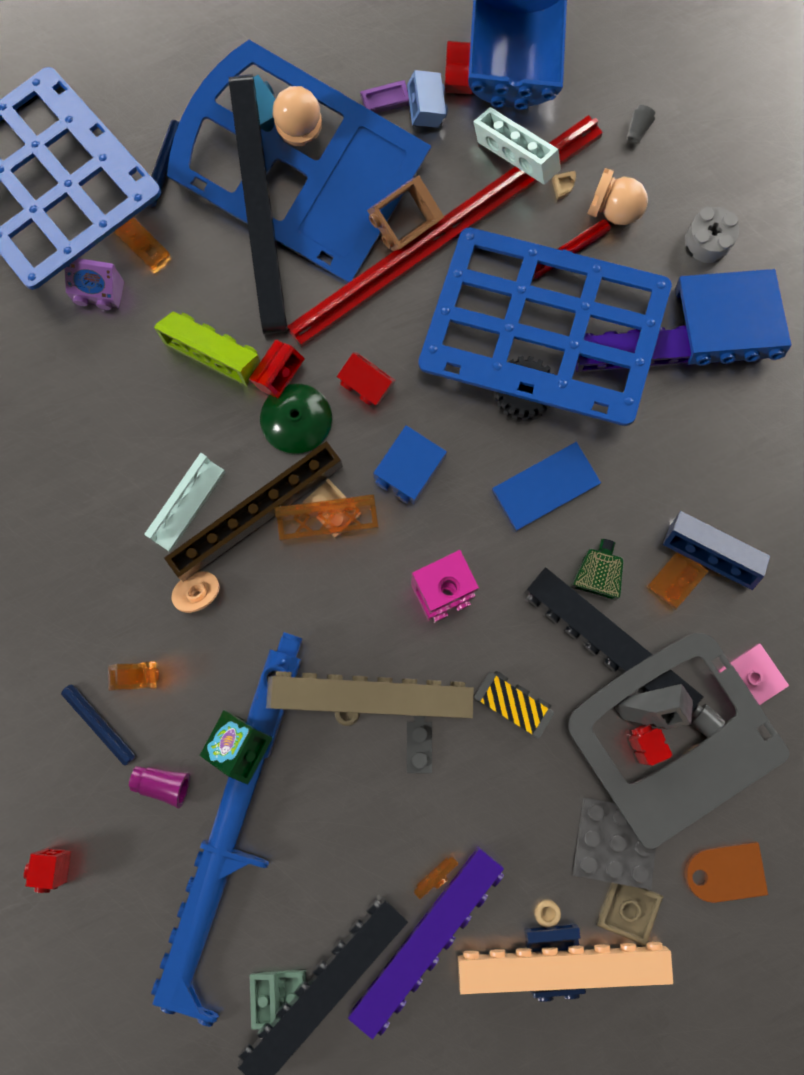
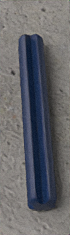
(161, 166)
(98, 724)

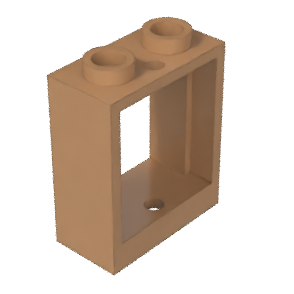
(423, 200)

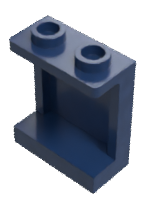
(560, 937)

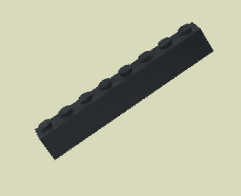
(596, 630)
(323, 990)

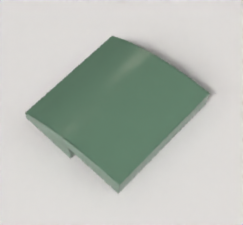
(269, 992)

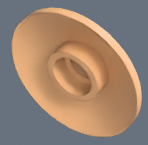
(195, 592)

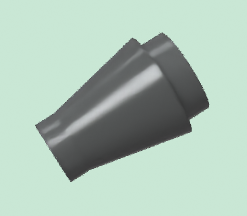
(640, 123)

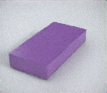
(386, 97)

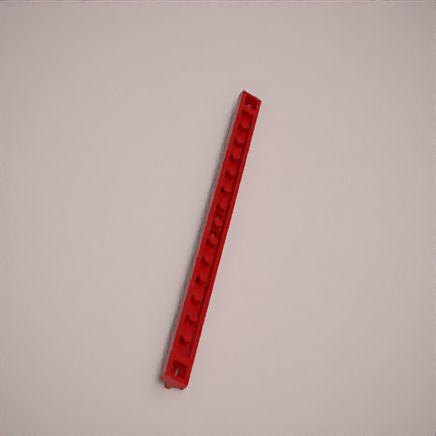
(423, 246)

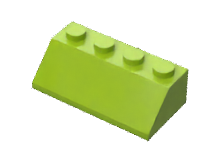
(208, 347)

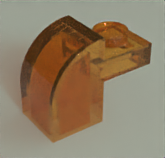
(132, 676)

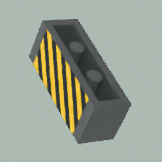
(514, 704)

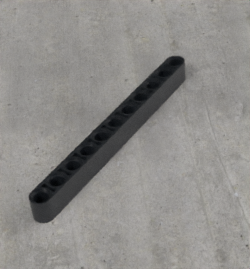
(257, 204)

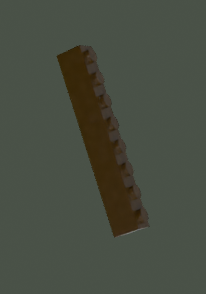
(253, 511)

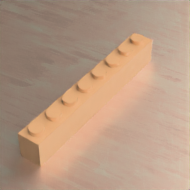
(564, 969)

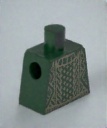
(600, 572)

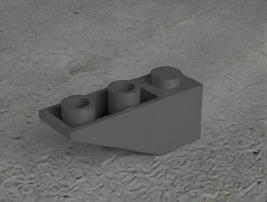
(660, 708)

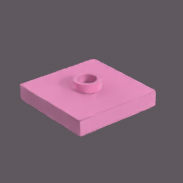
(759, 673)

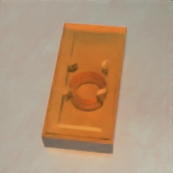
(436, 877)

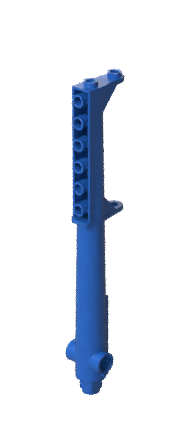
(219, 859)

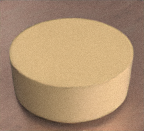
(547, 913)

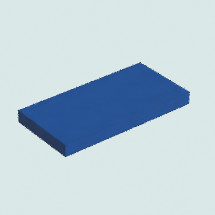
(546, 486)

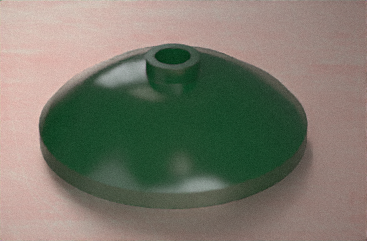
(301, 433)

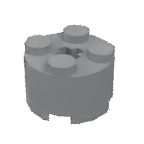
(712, 234)

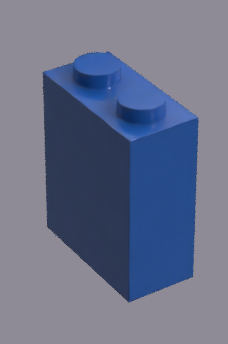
(409, 465)

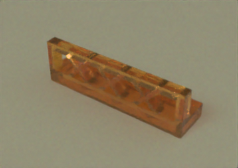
(323, 508)

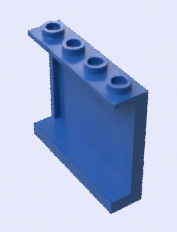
(734, 316)

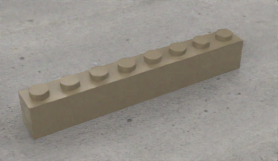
(369, 697)

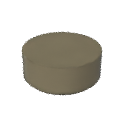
(346, 718)

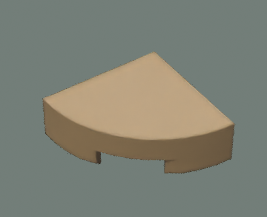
(563, 184)

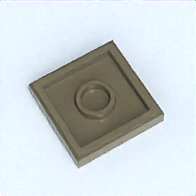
(629, 912)

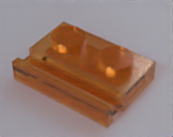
(677, 579)

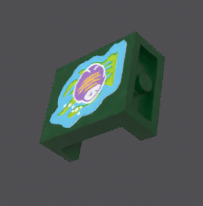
(235, 747)

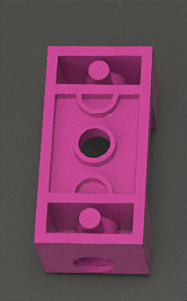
(447, 575)

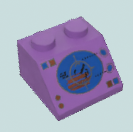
(94, 283)

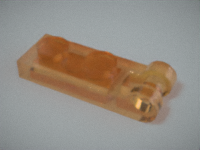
(141, 242)

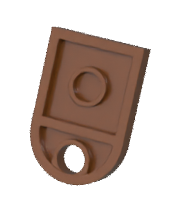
(729, 872)

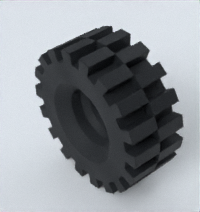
(520, 407)

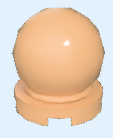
(297, 116)
(619, 199)

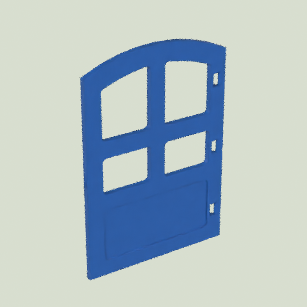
(356, 170)

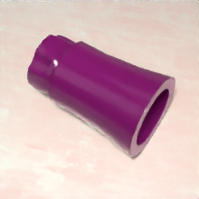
(160, 785)

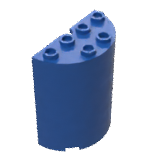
(517, 51)

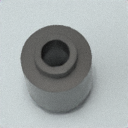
(706, 720)

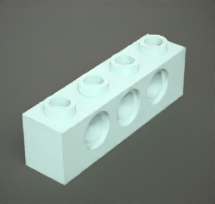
(517, 145)

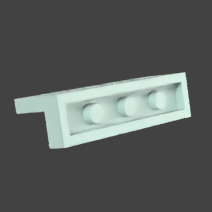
(185, 502)

